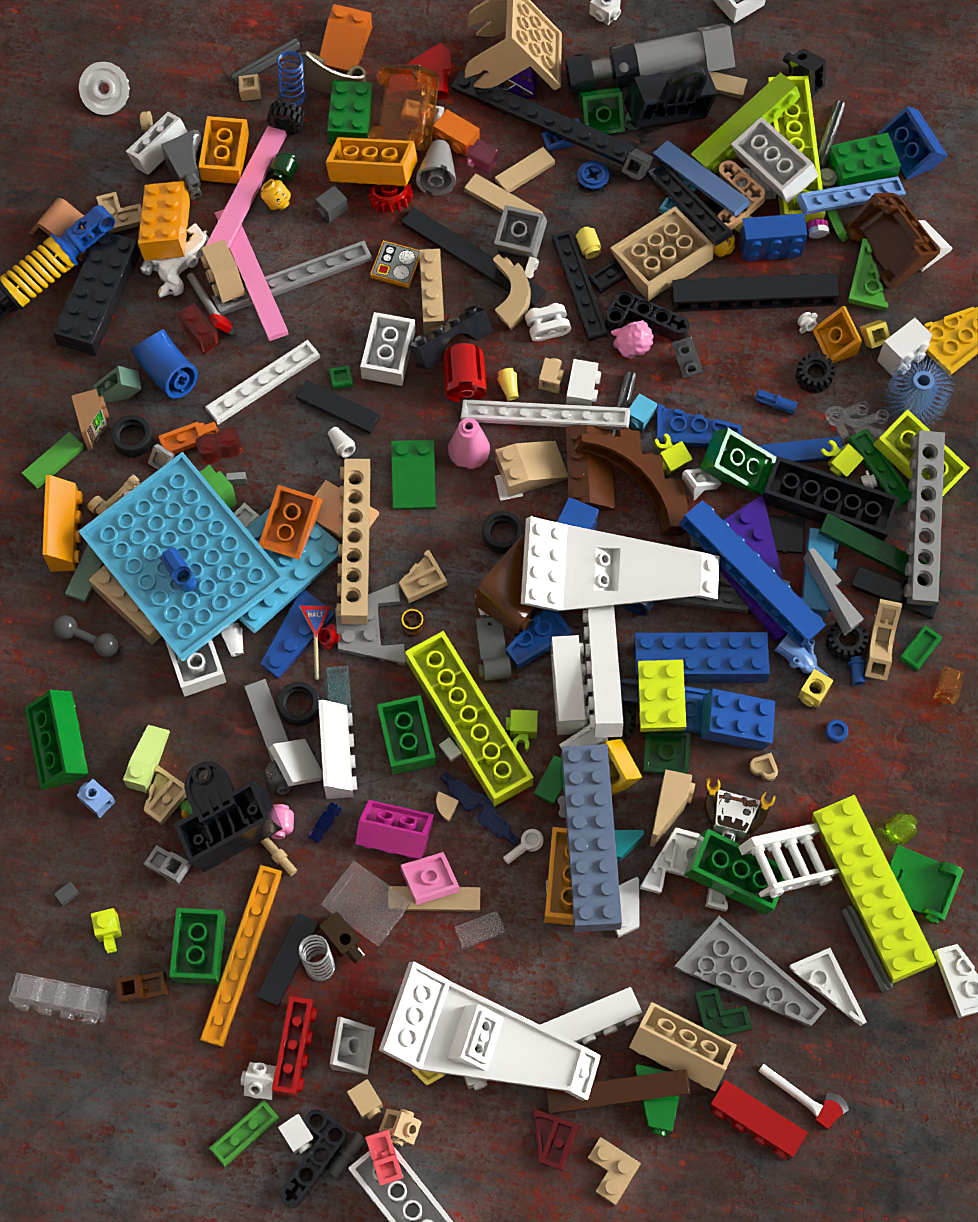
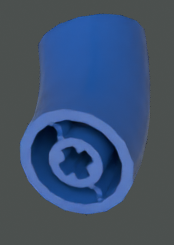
(166, 365)

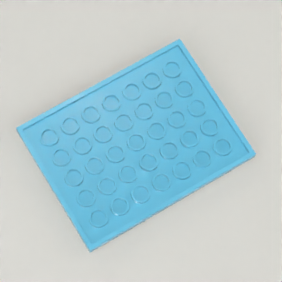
(187, 514)

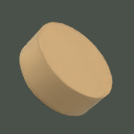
(146, 121)

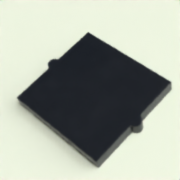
(787, 533)

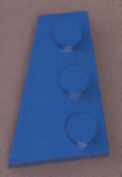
(537, 637)

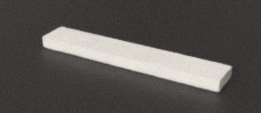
(262, 382)

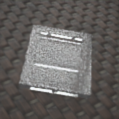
(366, 903)

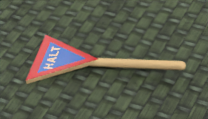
(315, 618)

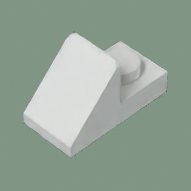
(697, 481)

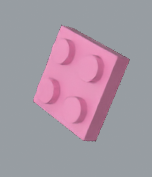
(429, 878)

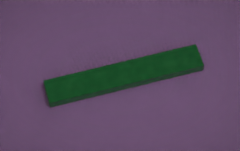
(867, 545)

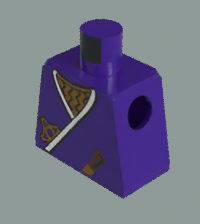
(523, 83)

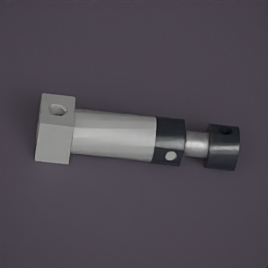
(706, 48)

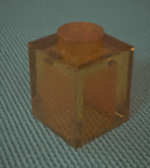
(948, 685)

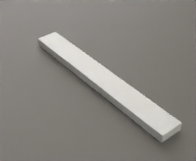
(545, 414)

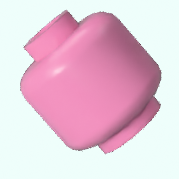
(286, 819)

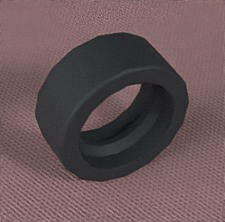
(131, 421)
(497, 517)
(295, 687)

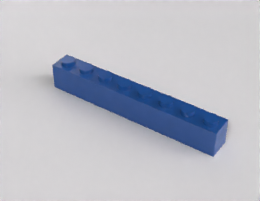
(752, 574)

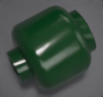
(283, 167)

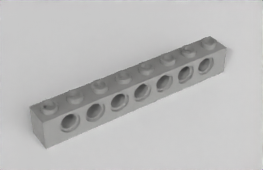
(934, 444)

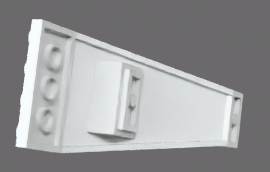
(441, 1024)

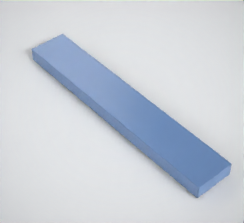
(701, 178)
(847, 195)

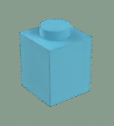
(641, 412)

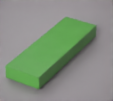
(53, 460)
(244, 1133)

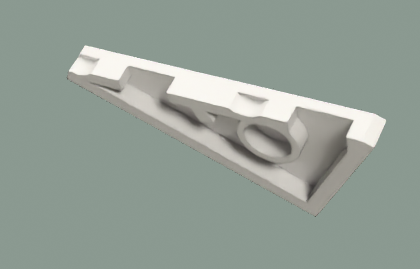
(825, 976)

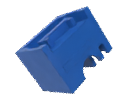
(579, 515)

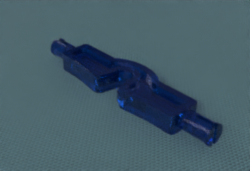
(471, 799)

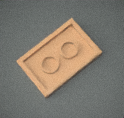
(329, 512)

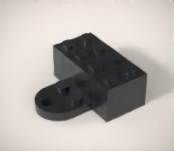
(670, 97)
(222, 817)

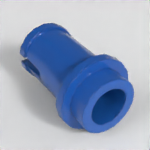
(857, 670)

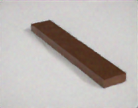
(623, 1091)

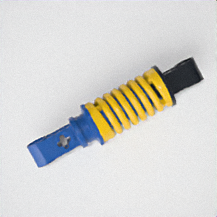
(54, 255)

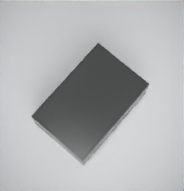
(66, 893)

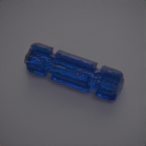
(324, 822)

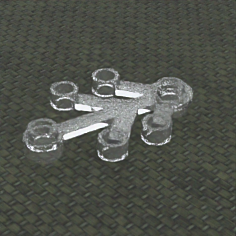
(856, 424)

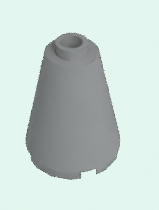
(437, 170)

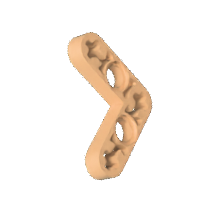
(752, 184)

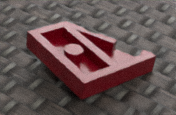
(554, 1139)

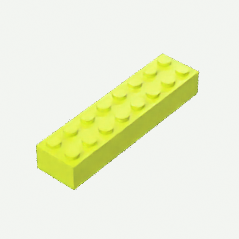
(799, 129)
(469, 718)
(873, 889)

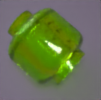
(901, 828)

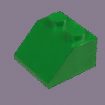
(603, 110)

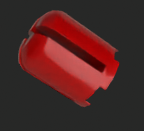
(464, 372)

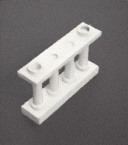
(788, 839)

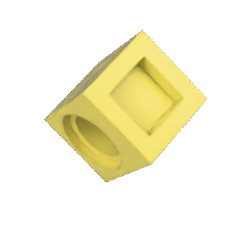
(818, 681)

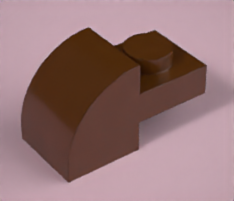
(140, 989)

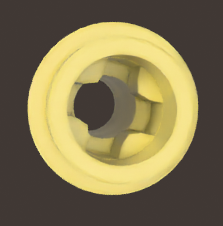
(508, 381)

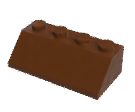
(589, 475)

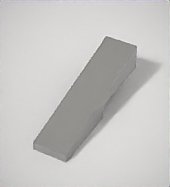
(827, 581)

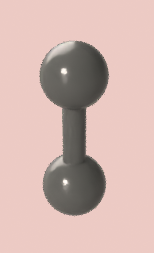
(66, 627)

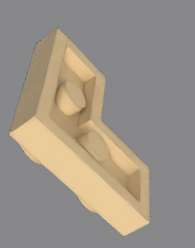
(124, 217)
(619, 1169)

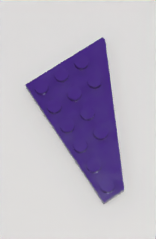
(754, 527)

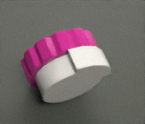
(817, 228)

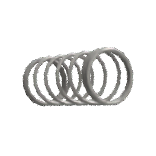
(308, 965)

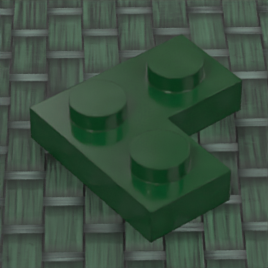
(718, 1020)

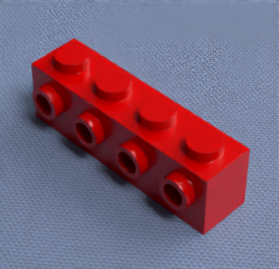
(293, 1046)

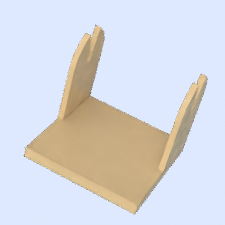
(528, 42)

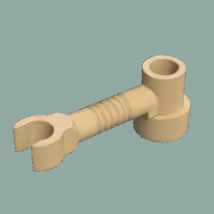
(98, 505)

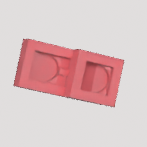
(384, 1157)

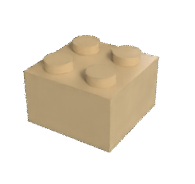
(222, 271)

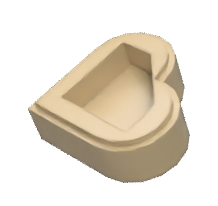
(764, 767)

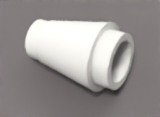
(342, 443)
(234, 639)

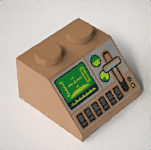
(91, 415)

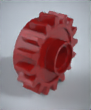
(390, 197)

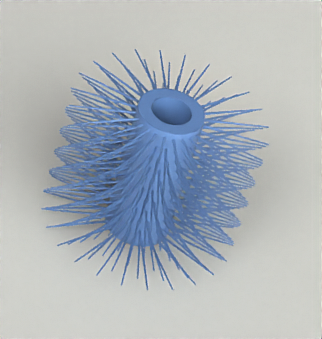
(918, 391)

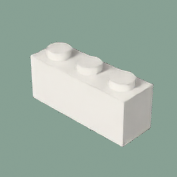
(147, 150)

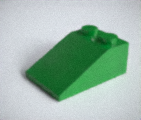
(738, 461)
(413, 474)

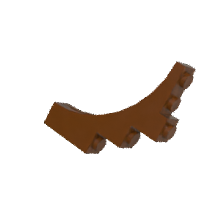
(625, 451)

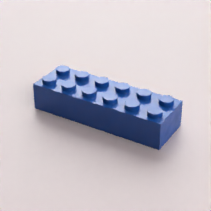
(709, 656)

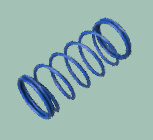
(290, 85)

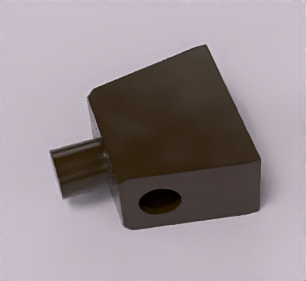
(335, 928)

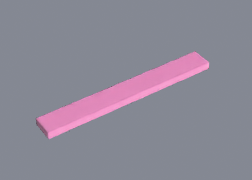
(248, 186)
(256, 285)

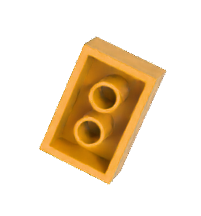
(223, 149)

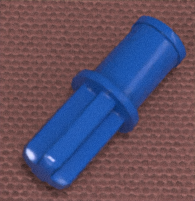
(776, 401)

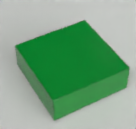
(341, 377)

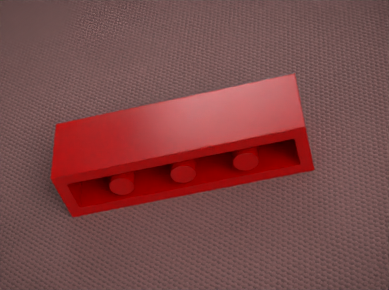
(757, 1120)

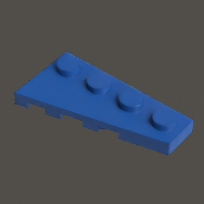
(688, 428)
(292, 636)

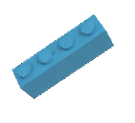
(810, 589)

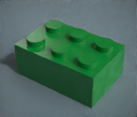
(350, 110)
(864, 160)
(406, 735)
(197, 946)

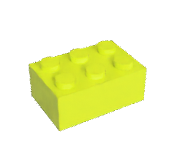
(661, 695)

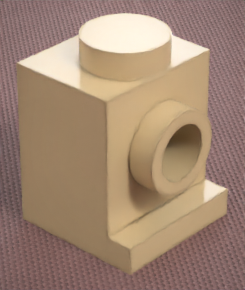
(551, 375)

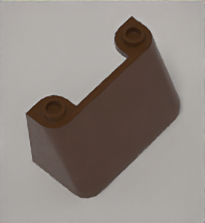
(894, 237)
(501, 590)

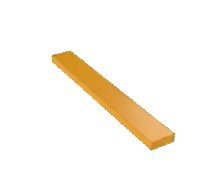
(241, 956)

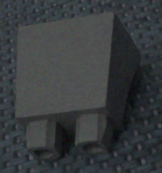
(182, 160)

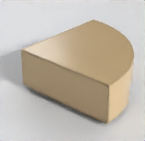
(446, 805)

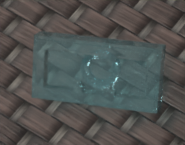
(339, 685)

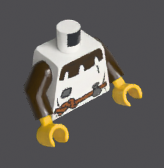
(733, 813)

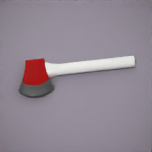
(825, 1114)

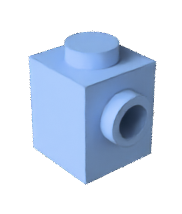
(95, 798)

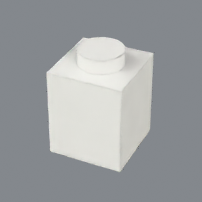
(297, 1135)

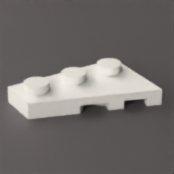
(959, 978)

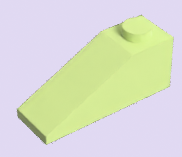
(145, 759)

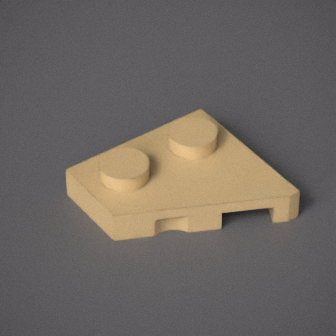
(422, 579)
(164, 796)

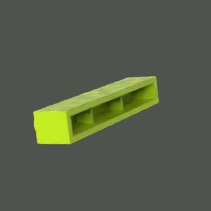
(767, 103)

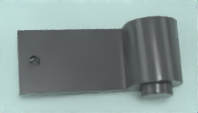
(492, 650)

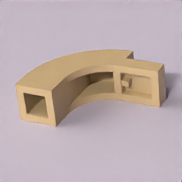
(518, 301)
(881, 639)

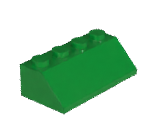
(56, 739)

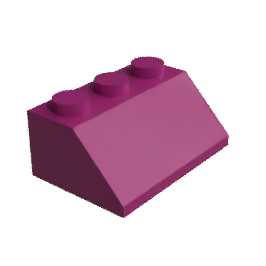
(394, 829)

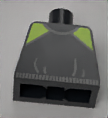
(807, 64)

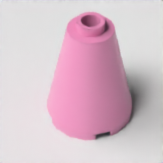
(469, 445)

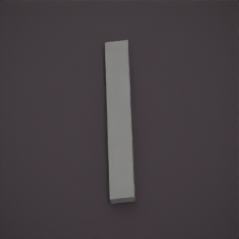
(303, 274)

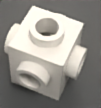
(605, 10)
(258, 1080)

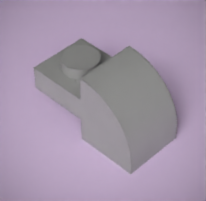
(168, 865)

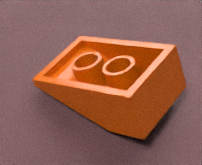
(345, 37)
(290, 522)

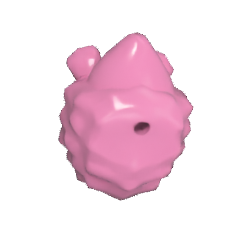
(633, 339)

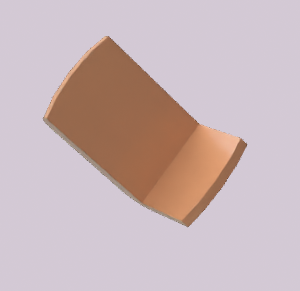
(57, 219)

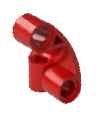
(438, 60)

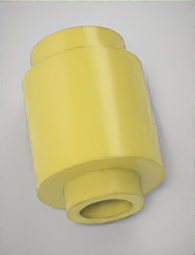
(588, 242)

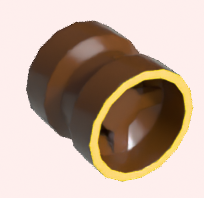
(411, 618)

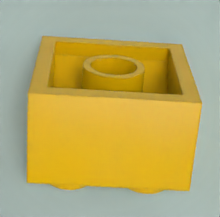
(622, 767)

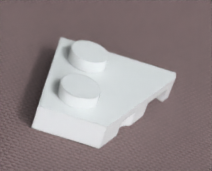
(629, 906)

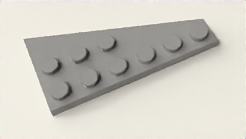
(738, 967)

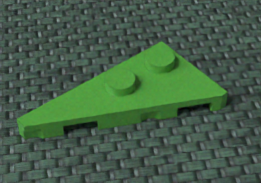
(866, 287)

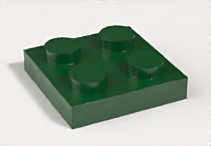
(666, 752)

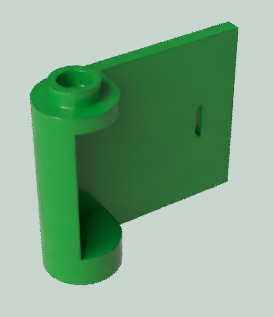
(926, 882)

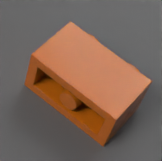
(456, 132)

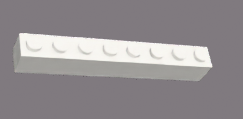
(604, 671)
(588, 1022)

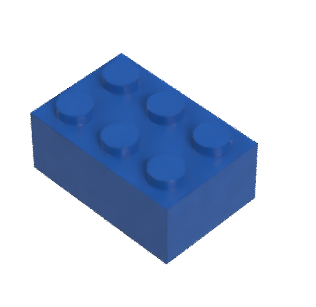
(772, 237)
(737, 719)

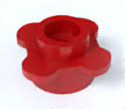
(323, 636)

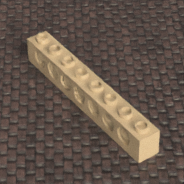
(356, 611)

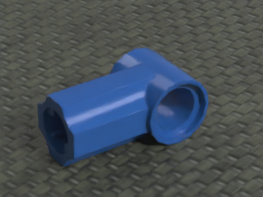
(178, 569)

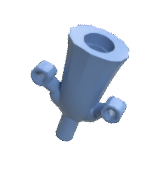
(798, 656)

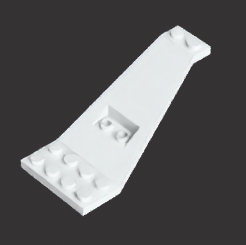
(567, 567)

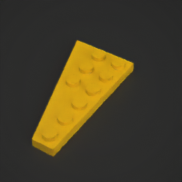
(954, 339)

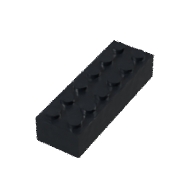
(96, 293)
(816, 493)

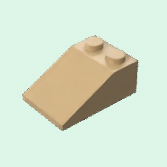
(530, 466)
(674, 795)

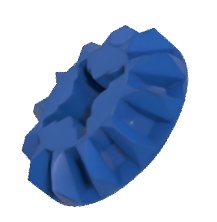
(595, 168)

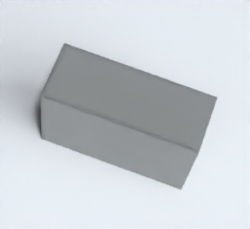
(237, 478)

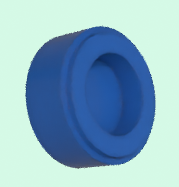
(836, 731)

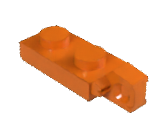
(185, 437)

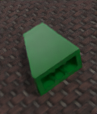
(661, 1112)

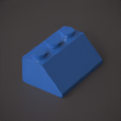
(914, 142)

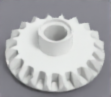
(92, 91)

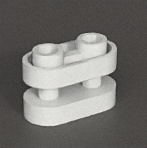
(547, 322)

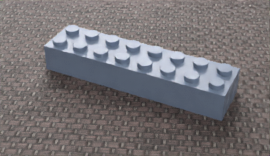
(591, 838)

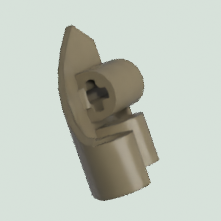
(321, 77)

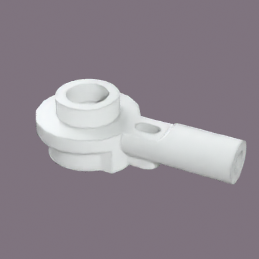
(531, 841)

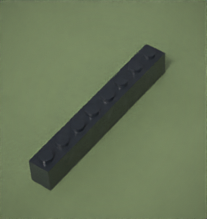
(754, 292)

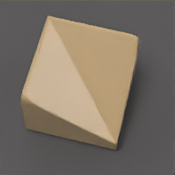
(249, 87)

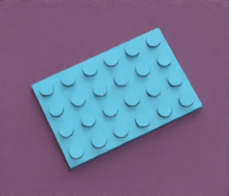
(316, 558)

